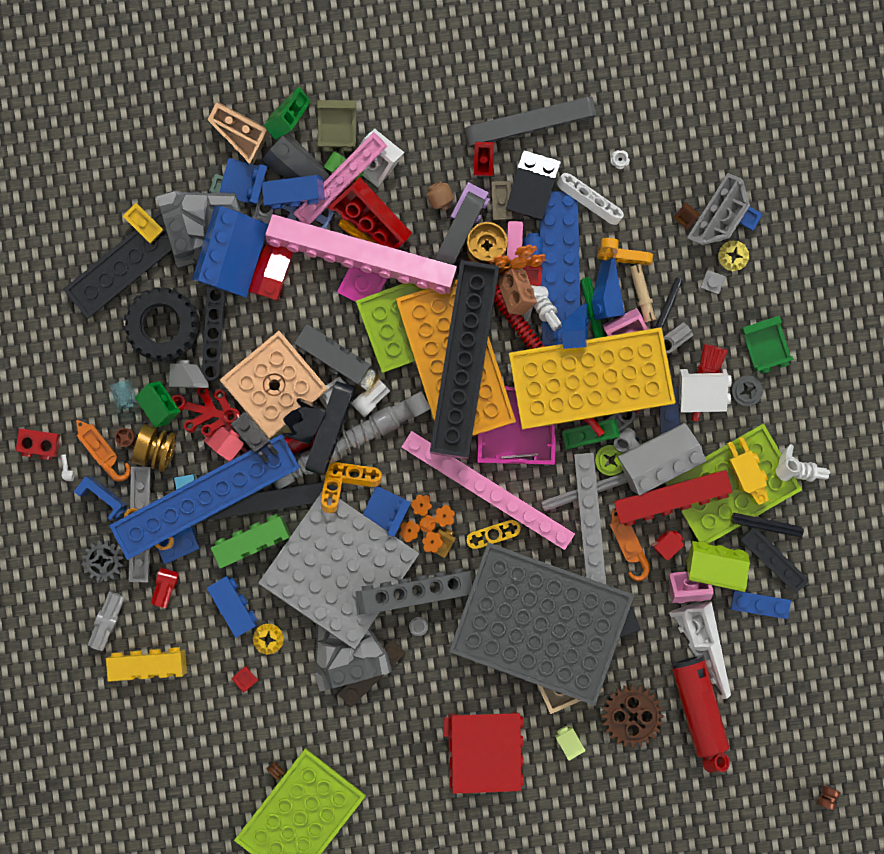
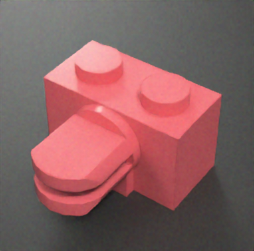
(226, 443)

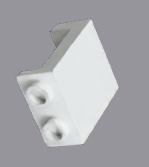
(704, 391)

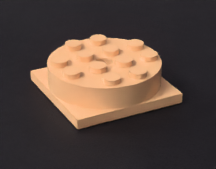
(273, 362)

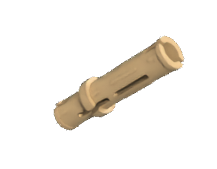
(642, 293)

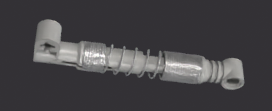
(378, 423)

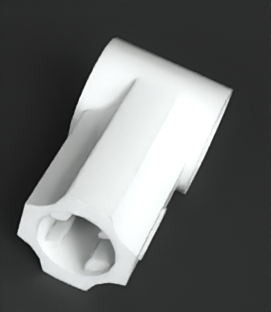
(367, 401)

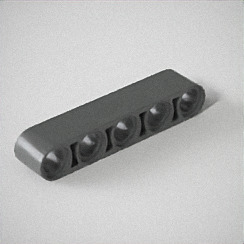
(460, 229)

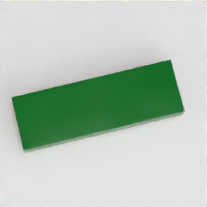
(585, 434)

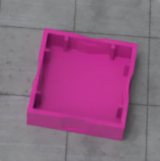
(514, 441)

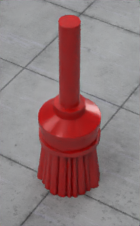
(711, 362)

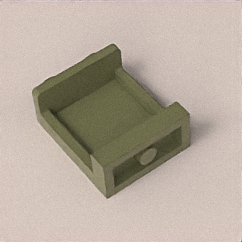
(336, 125)

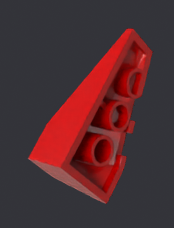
(271, 272)

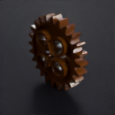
(644, 703)

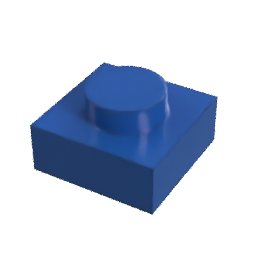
(750, 219)

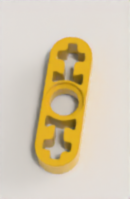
(505, 525)

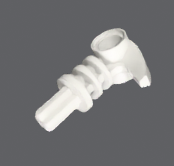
(544, 308)
(791, 467)

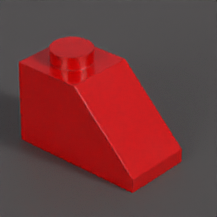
(483, 158)

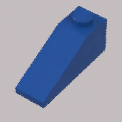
(607, 294)
(575, 329)

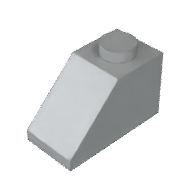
(186, 375)

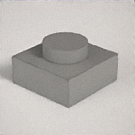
(712, 282)

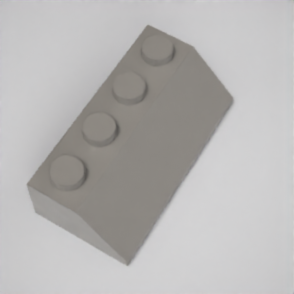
(661, 459)

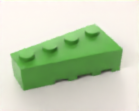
(251, 541)

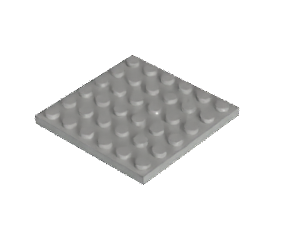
(332, 560)

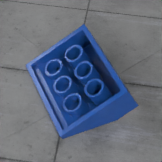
(230, 251)

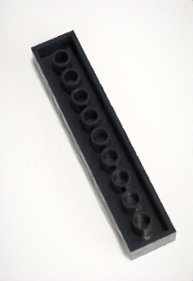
(464, 360)

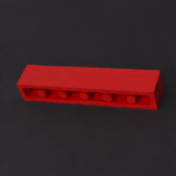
(672, 497)

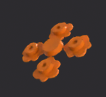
(519, 262)
(427, 523)

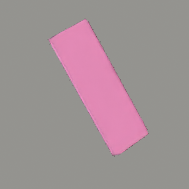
(514, 238)

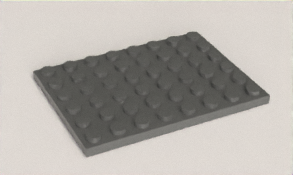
(541, 623)

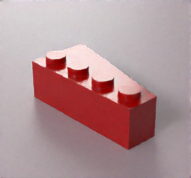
(370, 214)

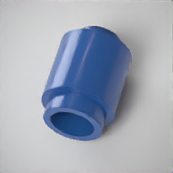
(534, 240)

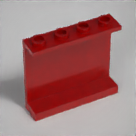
(485, 753)

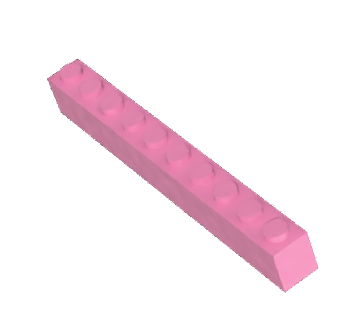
(361, 254)
(490, 491)

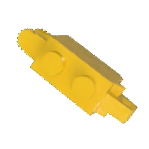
(748, 473)

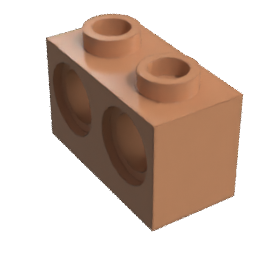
(517, 291)

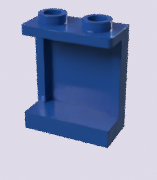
(91, 484)

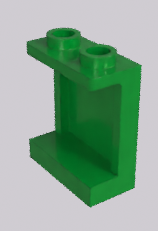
(766, 345)

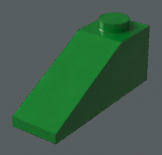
(287, 114)

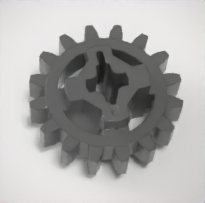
(101, 552)

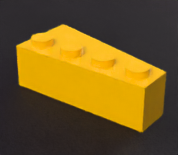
(146, 665)

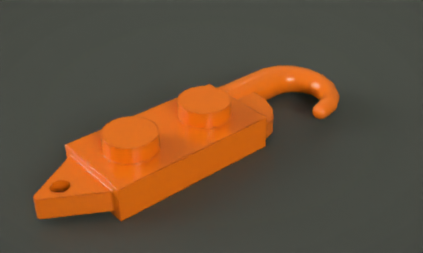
(100, 450)
(629, 546)

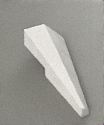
(700, 628)

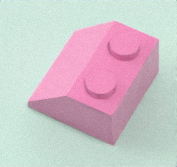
(627, 323)
(685, 590)

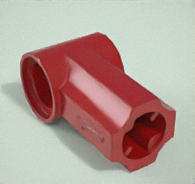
(166, 582)

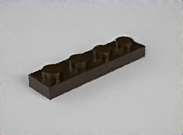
(355, 691)

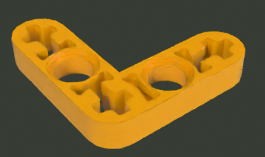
(609, 249)
(338, 478)

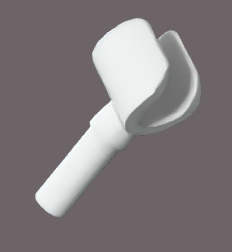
(66, 475)

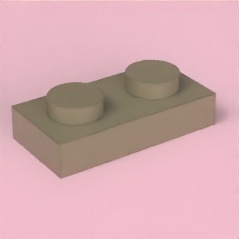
(500, 196)

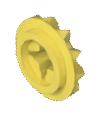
(725, 259)

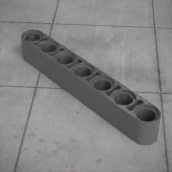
(531, 121)

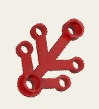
(208, 412)

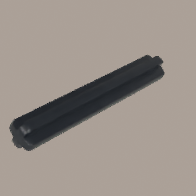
(768, 525)

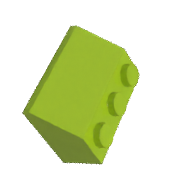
(718, 566)

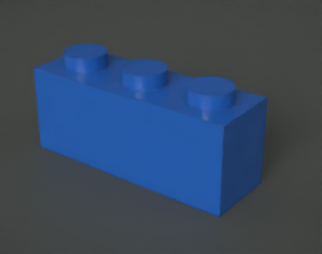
(293, 191)
(232, 606)

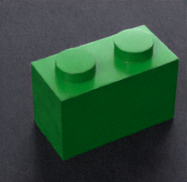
(157, 404)

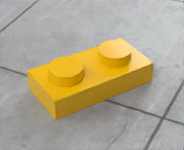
(143, 223)

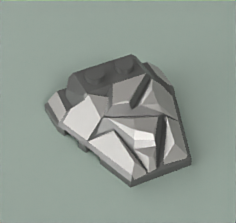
(188, 218)
(341, 665)

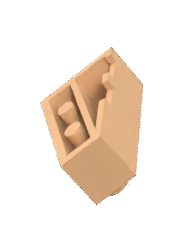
(239, 130)

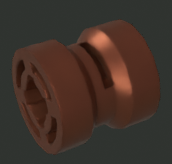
(123, 439)
(830, 793)

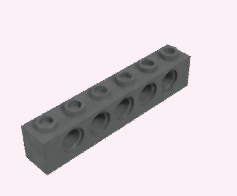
(461, 587)

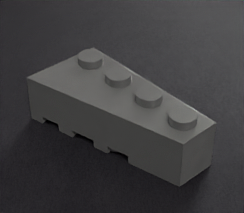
(332, 354)

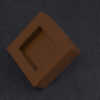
(686, 216)

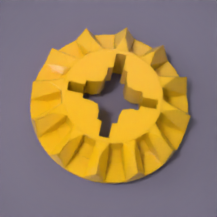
(275, 633)

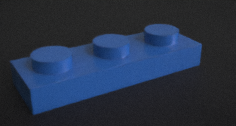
(760, 604)

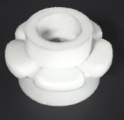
(620, 154)

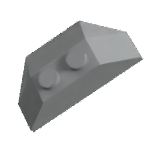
(722, 212)

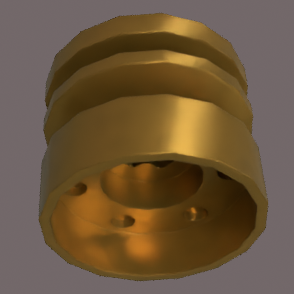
(486, 234)
(152, 447)

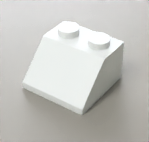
(384, 163)

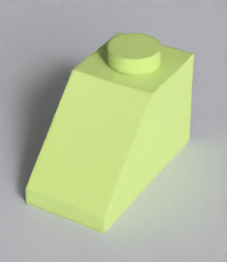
(569, 742)

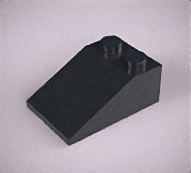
(533, 185)

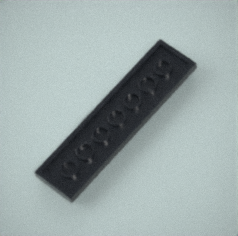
(118, 270)

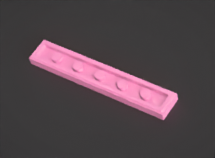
(343, 177)

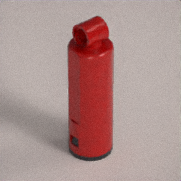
(702, 712)

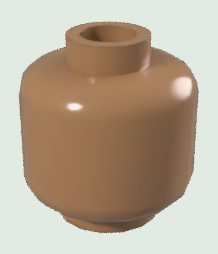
(440, 196)

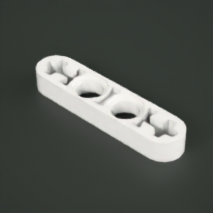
(606, 210)

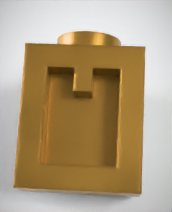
(448, 540)

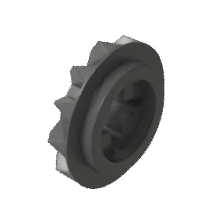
(755, 394)

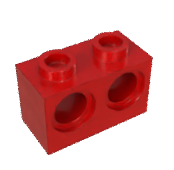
(38, 439)
(668, 544)

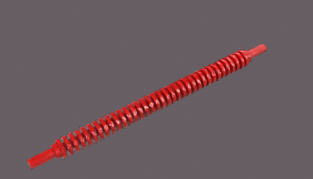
(532, 342)

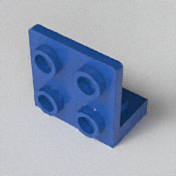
(243, 180)
(386, 510)

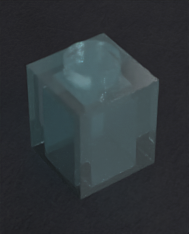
(124, 394)

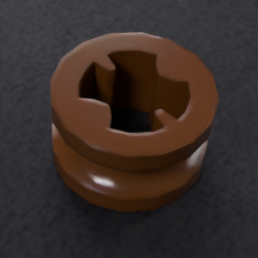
(275, 770)

